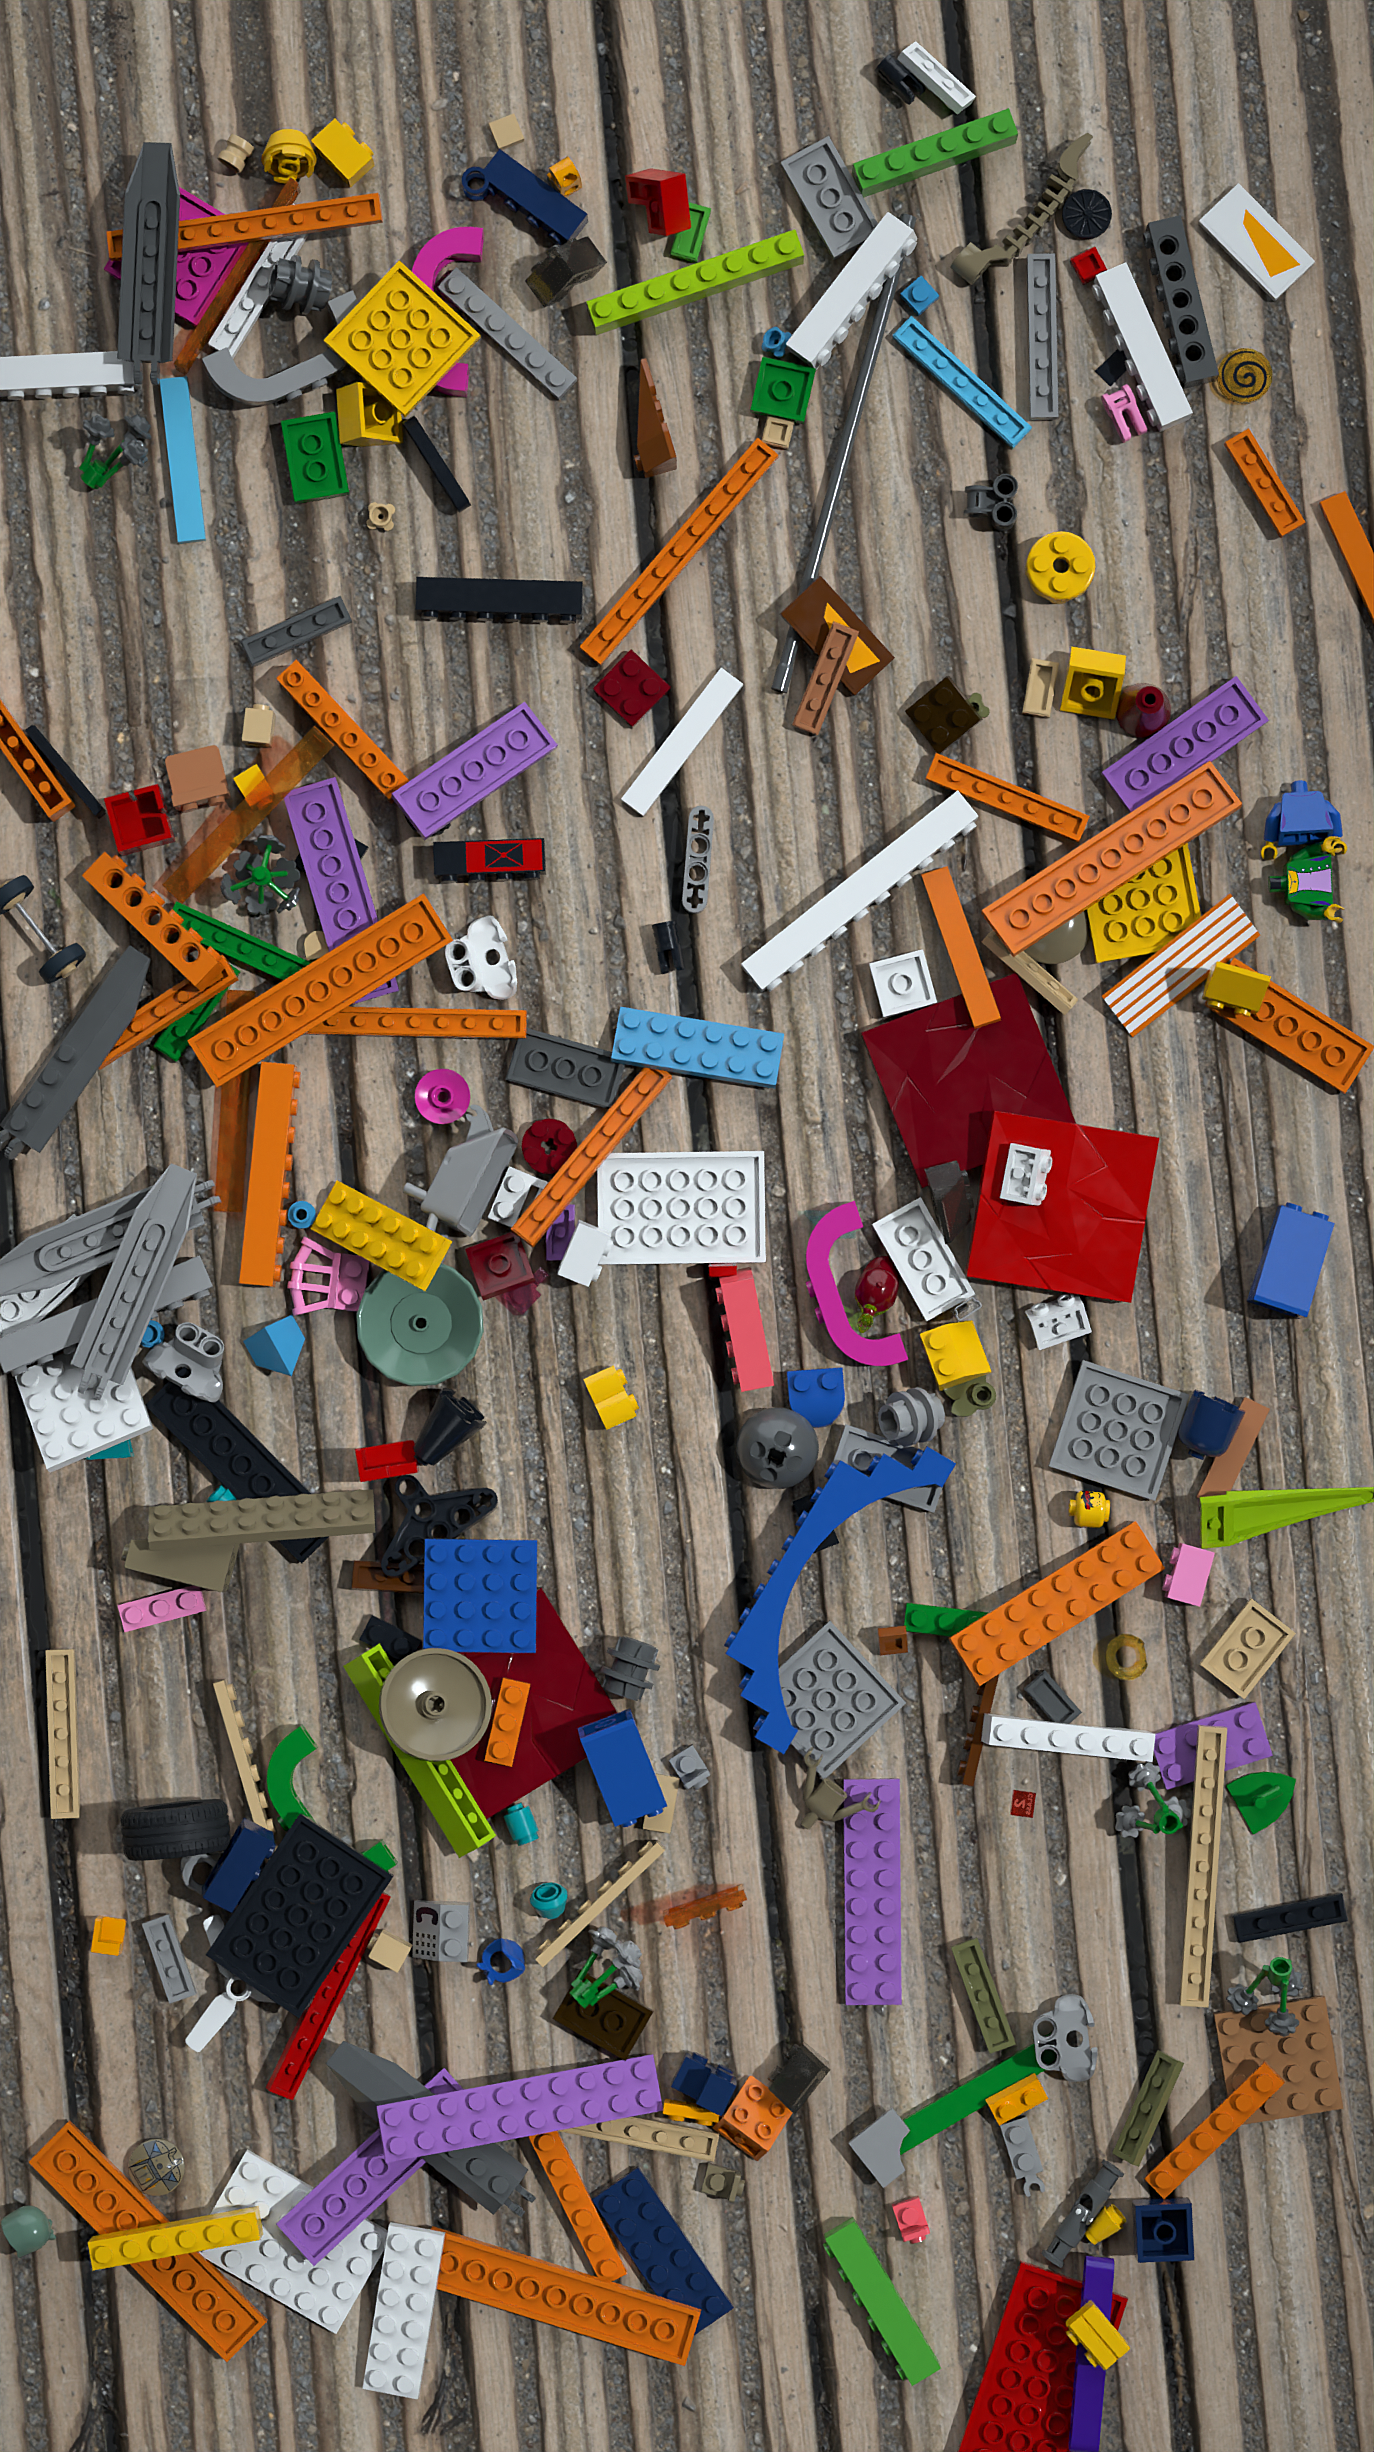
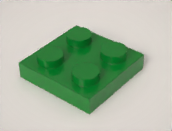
(783, 390)

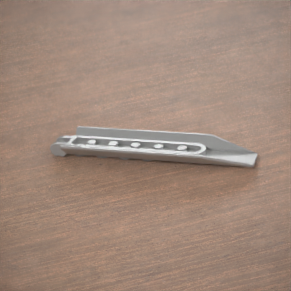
(79, 1244)
(136, 1280)

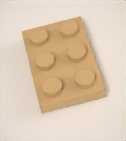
(1247, 1648)

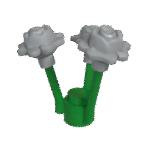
(1167, 1819)
(626, 1961)

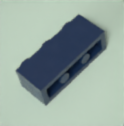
(238, 1865)

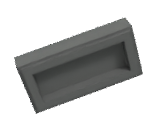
(1052, 1699)

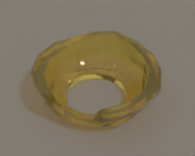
(1126, 1673)

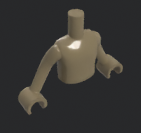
(828, 1797)

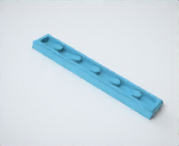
(962, 382)
(182, 460)

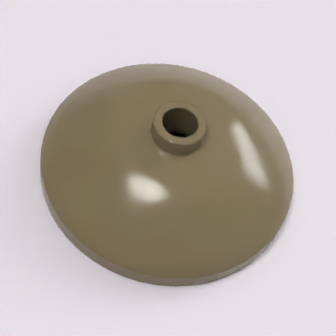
(1063, 942)

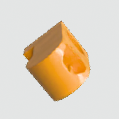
(564, 177)

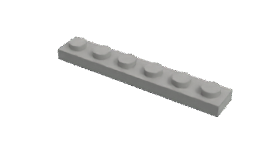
(507, 333)
(1042, 336)

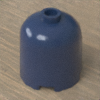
(1209, 1425)

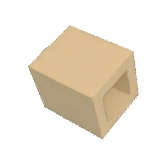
(258, 726)
(389, 1950)

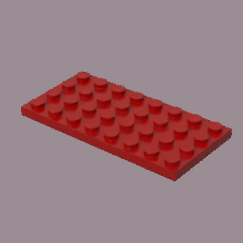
(1030, 2368)

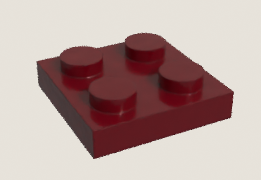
(631, 688)
(500, 1265)

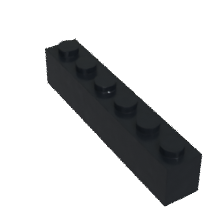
(499, 598)

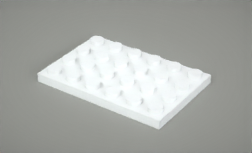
(683, 1207)
(277, 2265)

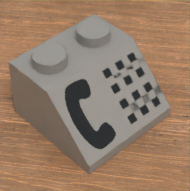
(441, 1930)

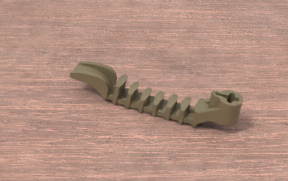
(973, 262)

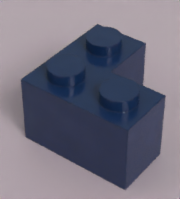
(705, 2083)

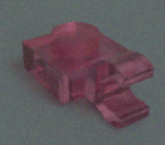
(527, 1295)

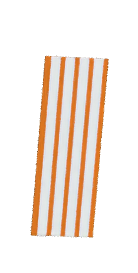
(1180, 965)

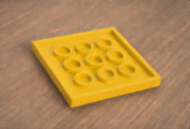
(402, 338)
(1145, 910)

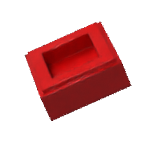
(1088, 265)
(722, 1269)

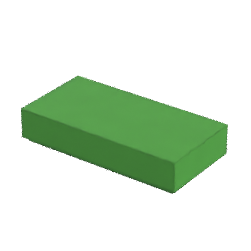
(689, 242)

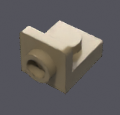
(723, 2182)

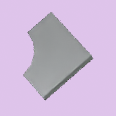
(880, 2146)

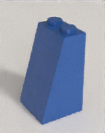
(1291, 1261)
(622, 1768)

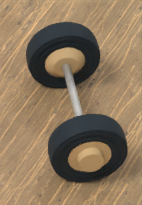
(60, 963)

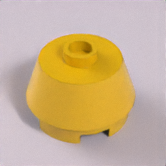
(288, 155)

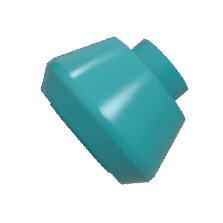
(549, 1900)

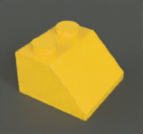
(367, 417)
(1093, 682)
(1235, 988)
(954, 1354)

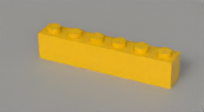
(175, 2238)

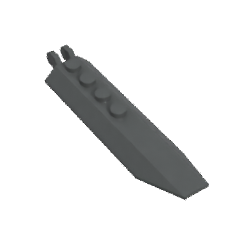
(149, 261)
(76, 1056)
(480, 2171)

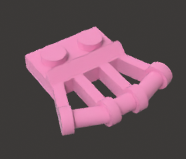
(346, 1284)

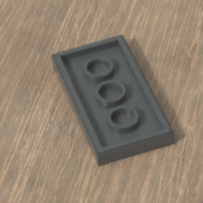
(565, 1068)

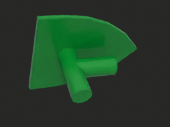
(1262, 1797)

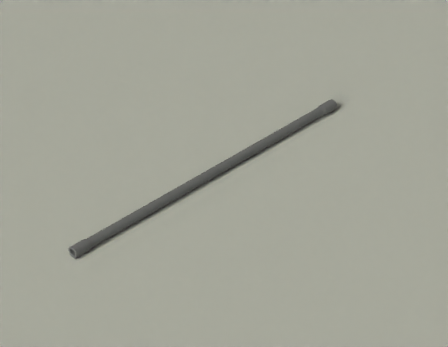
(785, 667)

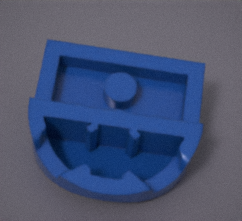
(817, 1394)

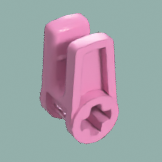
(1126, 405)

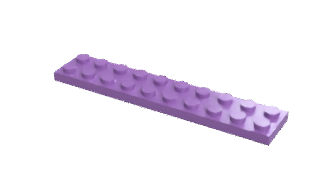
(519, 2108)

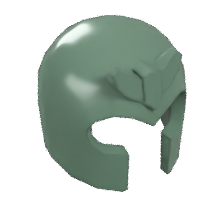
(27, 2229)

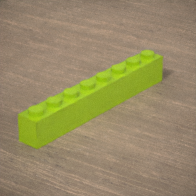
(695, 282)
(436, 1781)

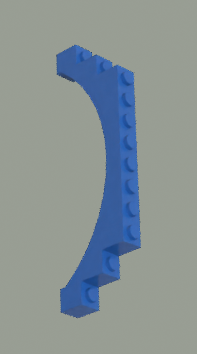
(758, 1637)

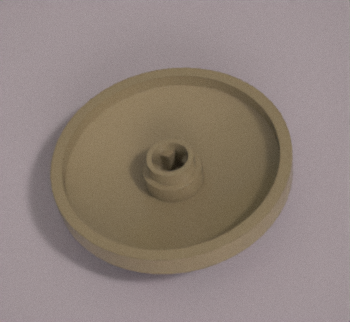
(435, 1704)

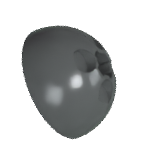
(771, 1435)

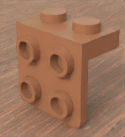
(197, 778)

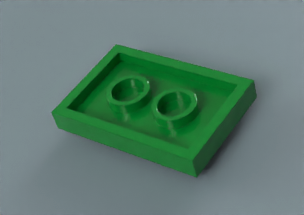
(315, 457)

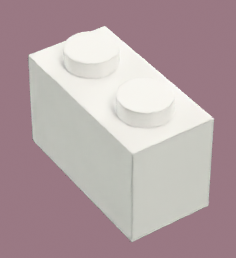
(584, 1253)

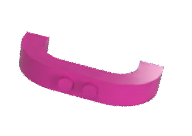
(441, 250)
(831, 1310)

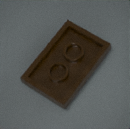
(610, 2023)

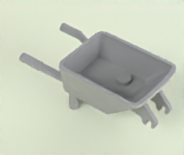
(466, 1177)

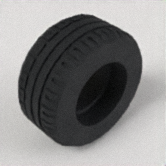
(175, 1829)

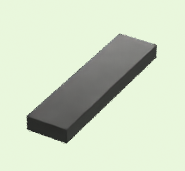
(296, 631)

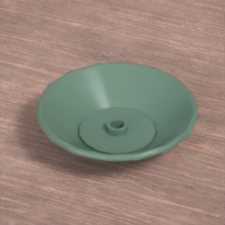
(414, 1354)

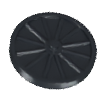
(1086, 214)

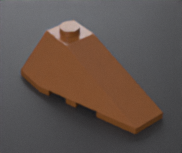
(654, 442)

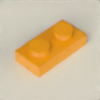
(1016, 2099)
(679, 2110)

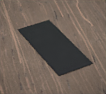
(1113, 367)

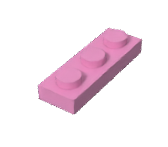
(161, 1608)

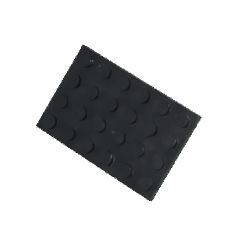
(299, 1915)

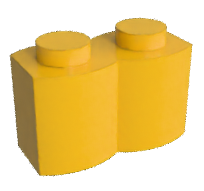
(610, 1396)

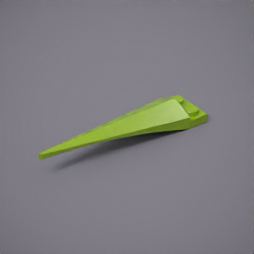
(1251, 1513)

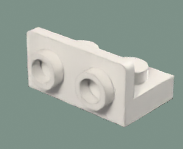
(1026, 1174)
(1058, 1320)

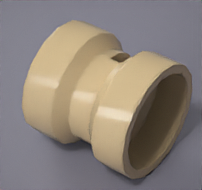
(235, 153)

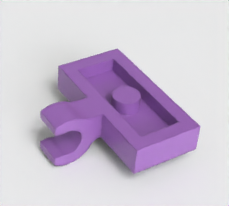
(560, 1233)

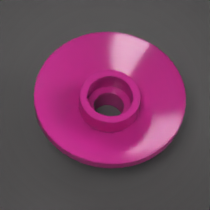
(435, 1083)

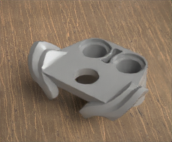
(204, 1368)
(1069, 2014)

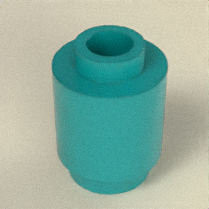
(521, 1824)

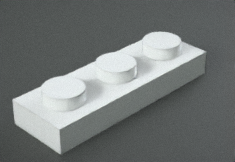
(936, 77)

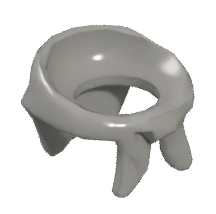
(189, 1862)

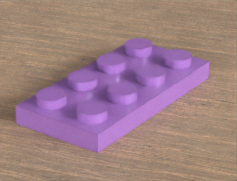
(1244, 1744)

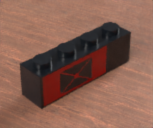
(489, 859)

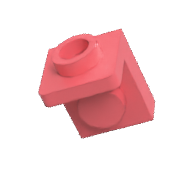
(911, 2220)

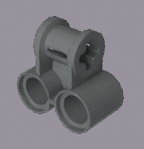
(992, 501)

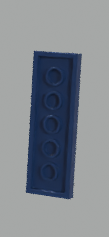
(660, 2247)

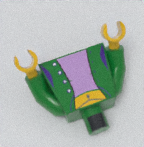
(1309, 882)

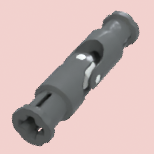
(1075, 2224)

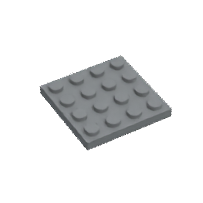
(1118, 1430)
(833, 1698)

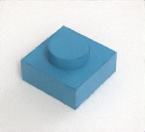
(919, 295)

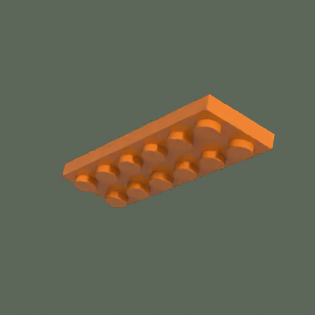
(1303, 1035)

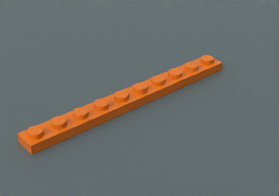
(269, 223)
(679, 551)

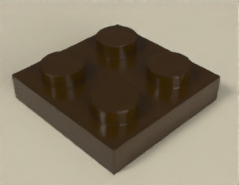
(943, 715)

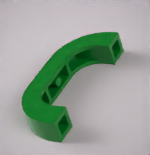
(286, 1801)

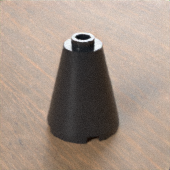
(447, 1427)

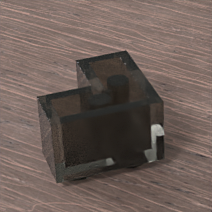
(563, 269)

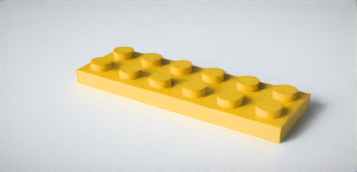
(381, 1235)

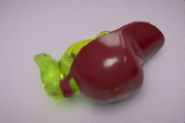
(876, 1290)

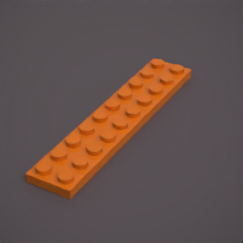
(1111, 858)
(320, 990)
(115, 2205)
(567, 2298)

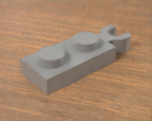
(1022, 2152)

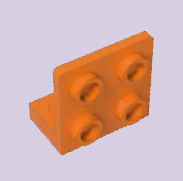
(753, 2119)

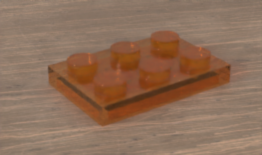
(705, 1906)

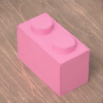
(1188, 1574)

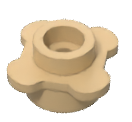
(377, 509)

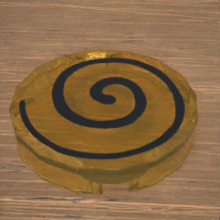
(1244, 376)

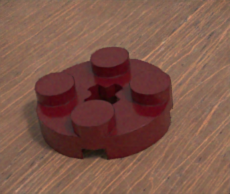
(541, 1132)

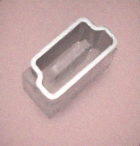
(966, 1308)

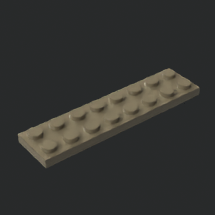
(261, 1519)

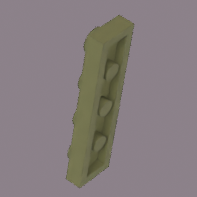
(983, 1995)
(1148, 2108)

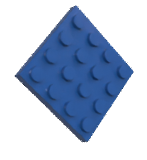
(480, 1595)

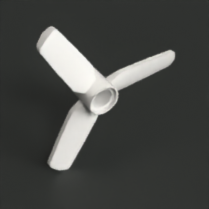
(223, 2004)

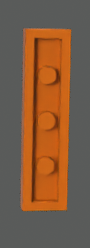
(1264, 483)

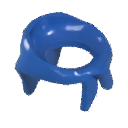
(512, 1951)

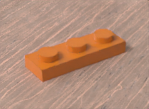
(507, 1722)

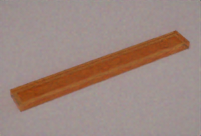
(230, 288)
(248, 814)
(233, 1127)

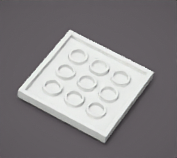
(74, 1423)

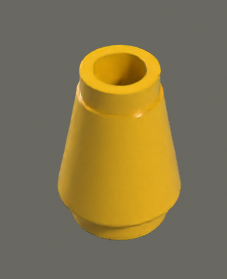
(1105, 2224)

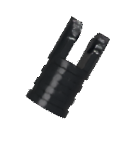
(899, 79)
(668, 940)

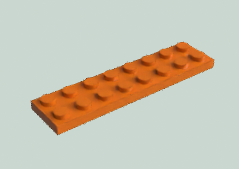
(1056, 1603)

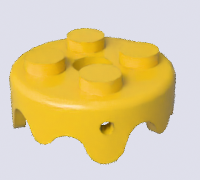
(1054, 585)

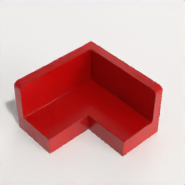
(664, 197)
(386, 1461)

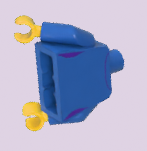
(1302, 819)

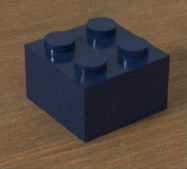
(1163, 2230)

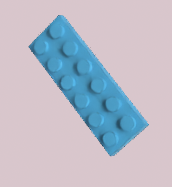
(697, 1047)

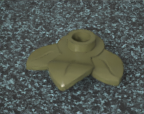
(966, 1396)

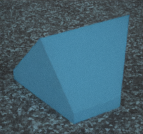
(277, 1346)

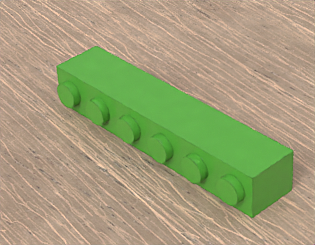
(935, 153)
(882, 2302)

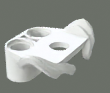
(497, 979)

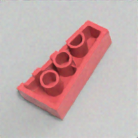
(745, 1330)

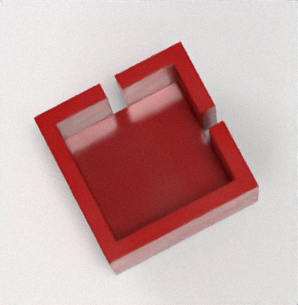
(141, 822)

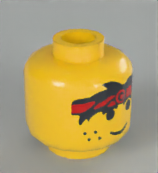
(1089, 1509)

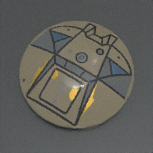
(156, 2167)

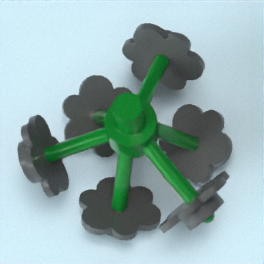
(255, 872)

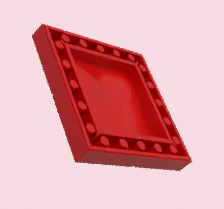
(1087, 1226)

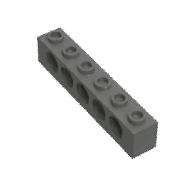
(1172, 233)

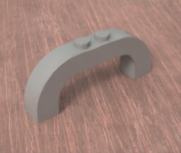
(286, 384)

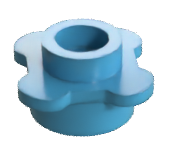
(770, 338)

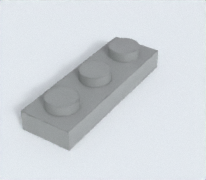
(169, 1958)

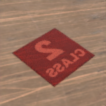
(1023, 1803)

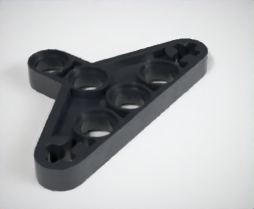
(443, 1512)

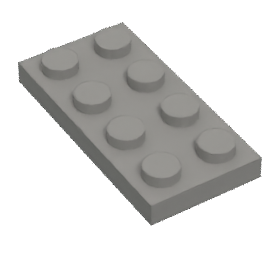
(830, 197)
(860, 1447)

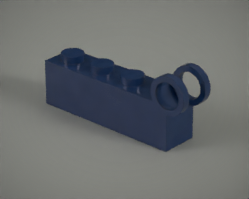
(527, 194)

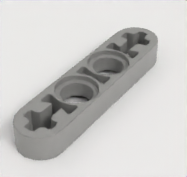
(702, 860)

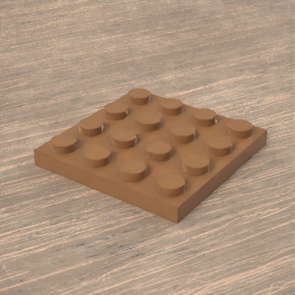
(1300, 2059)

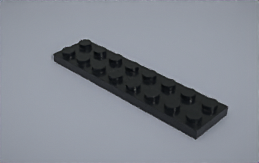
(229, 1452)

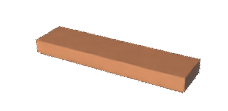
(825, 678)
(1227, 1467)

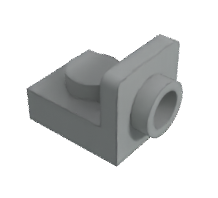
(690, 1768)

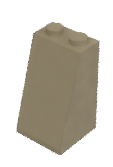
(198, 1566)

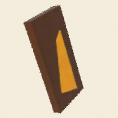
(811, 619)

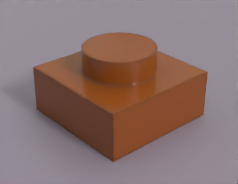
(892, 1640)

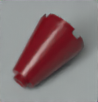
(1143, 710)

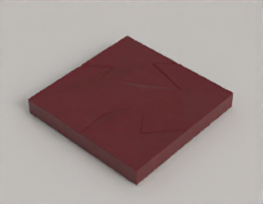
(950, 1077)
(559, 1701)

